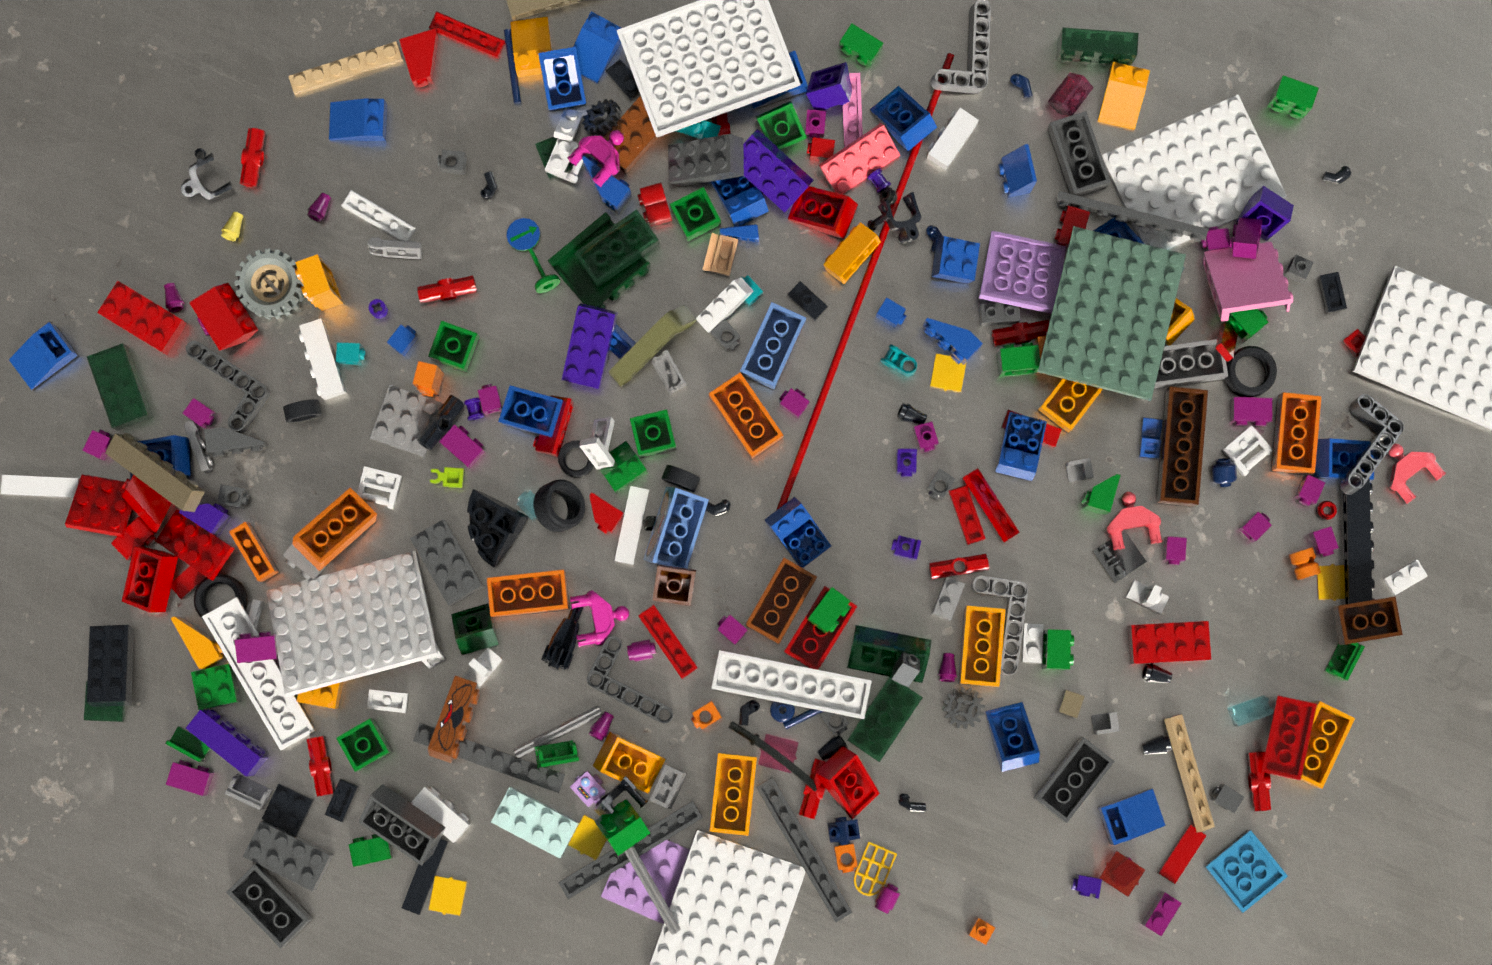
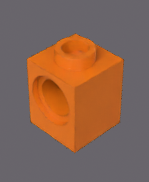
(715, 715)
(839, 850)
(981, 930)

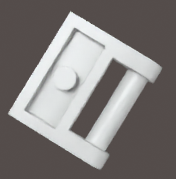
(558, 161)
(1243, 445)
(381, 481)

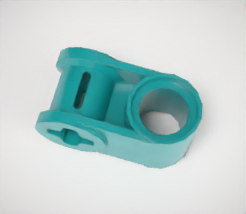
(898, 360)

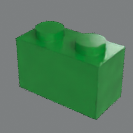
(860, 45)

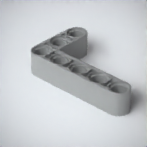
(974, 54)
(1009, 617)

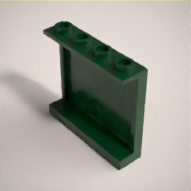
(578, 280)

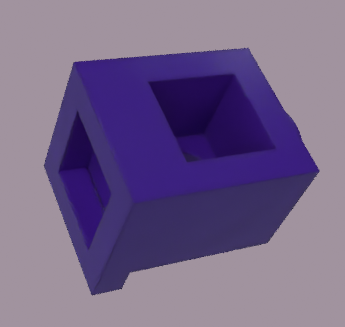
(901, 455)
(914, 546)
(1086, 885)

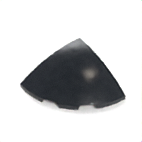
(493, 526)

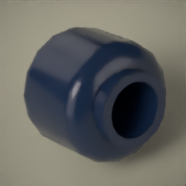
(1224, 472)
(777, 716)

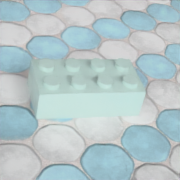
(535, 822)

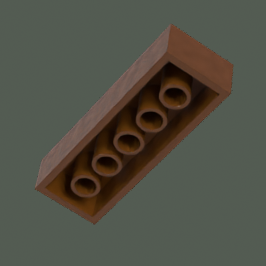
(1182, 446)

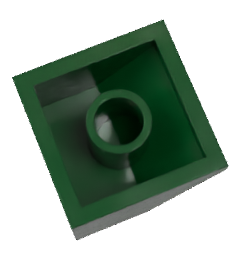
(474, 629)

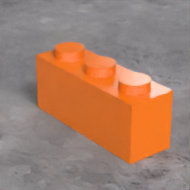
(428, 379)
(253, 552)

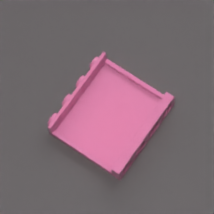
(1246, 282)

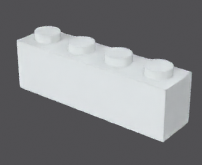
(322, 358)

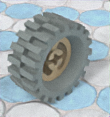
(251, 275)

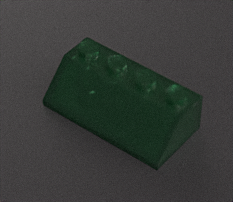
(879, 650)

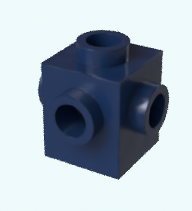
(843, 830)

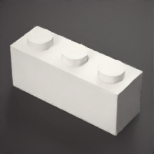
(952, 138)
(724, 304)
(443, 812)

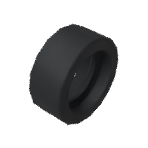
(302, 410)
(561, 460)
(680, 478)

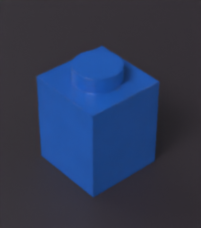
(891, 313)
(403, 339)

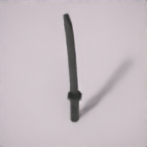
(755, 740)

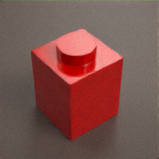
(820, 149)

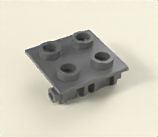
(1120, 562)

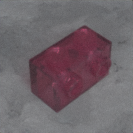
(1070, 94)

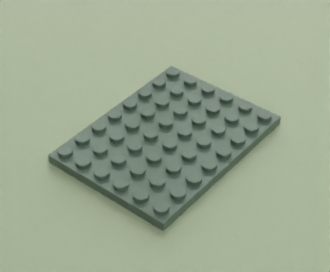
(1111, 313)

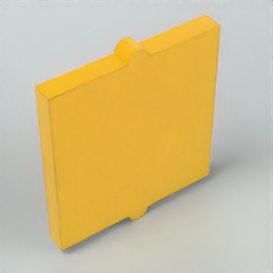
(947, 373)
(1331, 582)
(588, 838)
(447, 895)

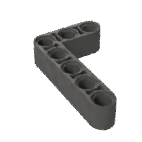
(234, 378)
(1375, 447)
(622, 688)

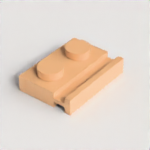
(720, 254)

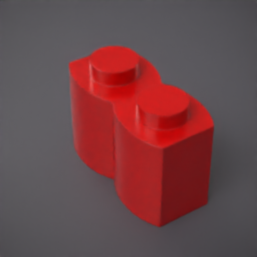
(655, 204)
(135, 535)

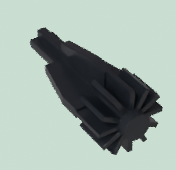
(562, 644)

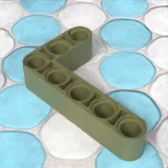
(643, 351)

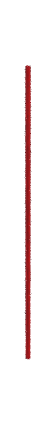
(857, 304)

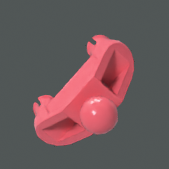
(1409, 465)
(1131, 518)

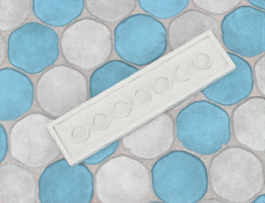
(260, 679)
(791, 684)

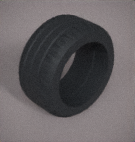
(1269, 366)
(545, 512)
(207, 584)

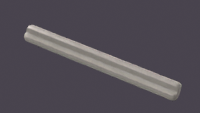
(558, 731)
(652, 890)

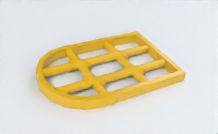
(865, 876)

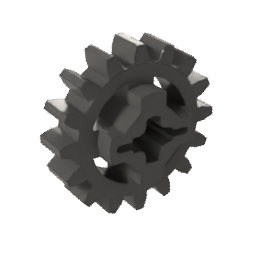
(601, 117)
(959, 699)

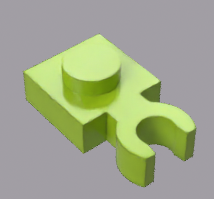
(451, 477)

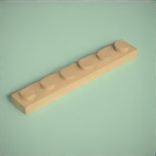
(345, 68)
(1189, 773)

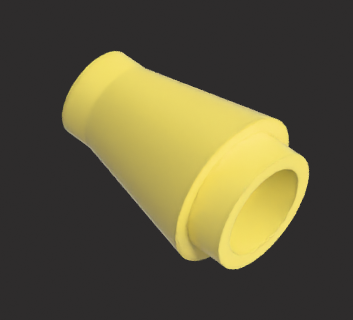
(232, 228)

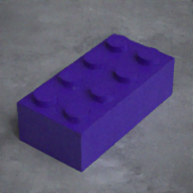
(773, 171)
(589, 346)
(227, 742)

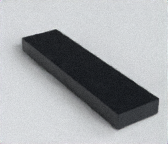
(423, 880)

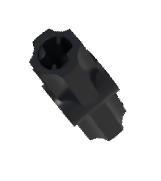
(433, 431)

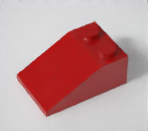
(824, 211)
(848, 781)

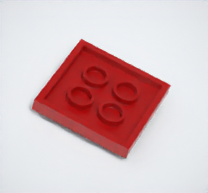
(99, 506)

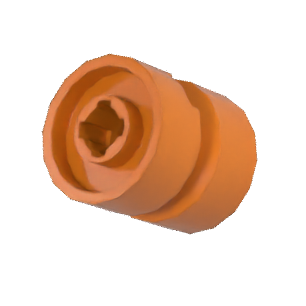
(1304, 563)

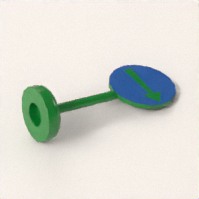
(523, 236)

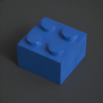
(955, 259)

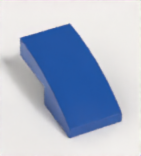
(1150, 437)

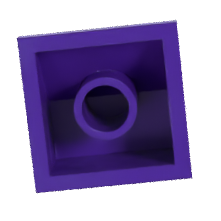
(829, 87)
(1269, 208)
(210, 517)

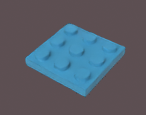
(1246, 871)

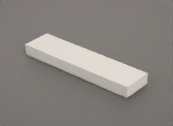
(378, 217)
(39, 486)
(631, 525)

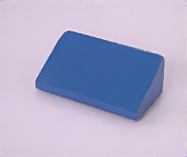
(621, 342)

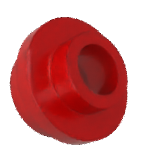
(1332, 510)

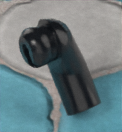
(1339, 177)
(491, 187)
(718, 509)
(746, 710)
(911, 806)

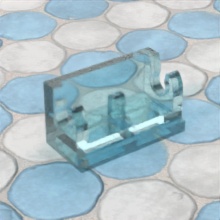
(1250, 711)

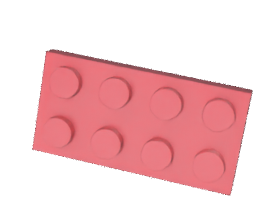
(859, 159)

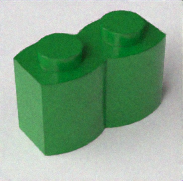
(369, 850)

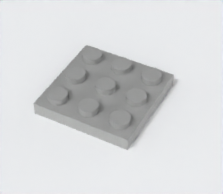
(404, 419)

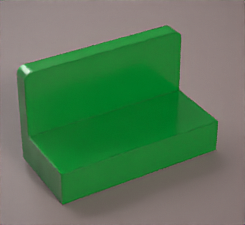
(188, 744)

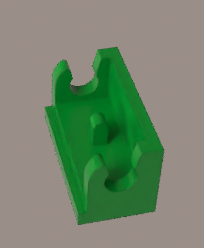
(1344, 660)
(556, 754)

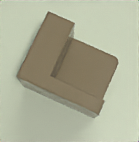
(1071, 703)

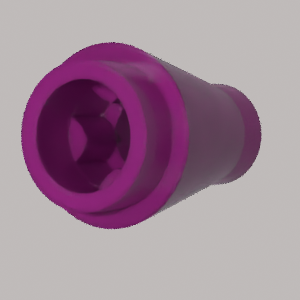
(319, 207)
(173, 299)
(947, 668)
(601, 727)

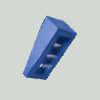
(746, 232)

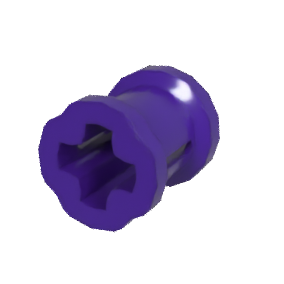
(879, 180)
(378, 303)
(474, 409)

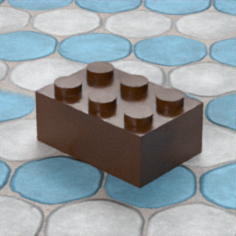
(1367, 620)

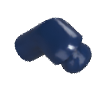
(1023, 83)
(934, 234)

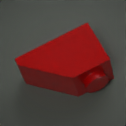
(605, 514)

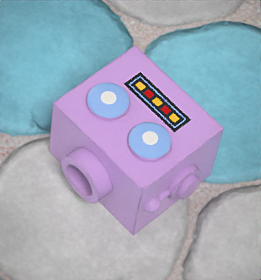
(588, 788)

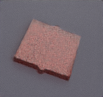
(1122, 873)

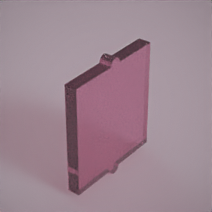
(784, 746)

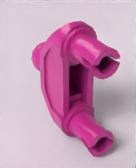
(602, 151)
(602, 617)

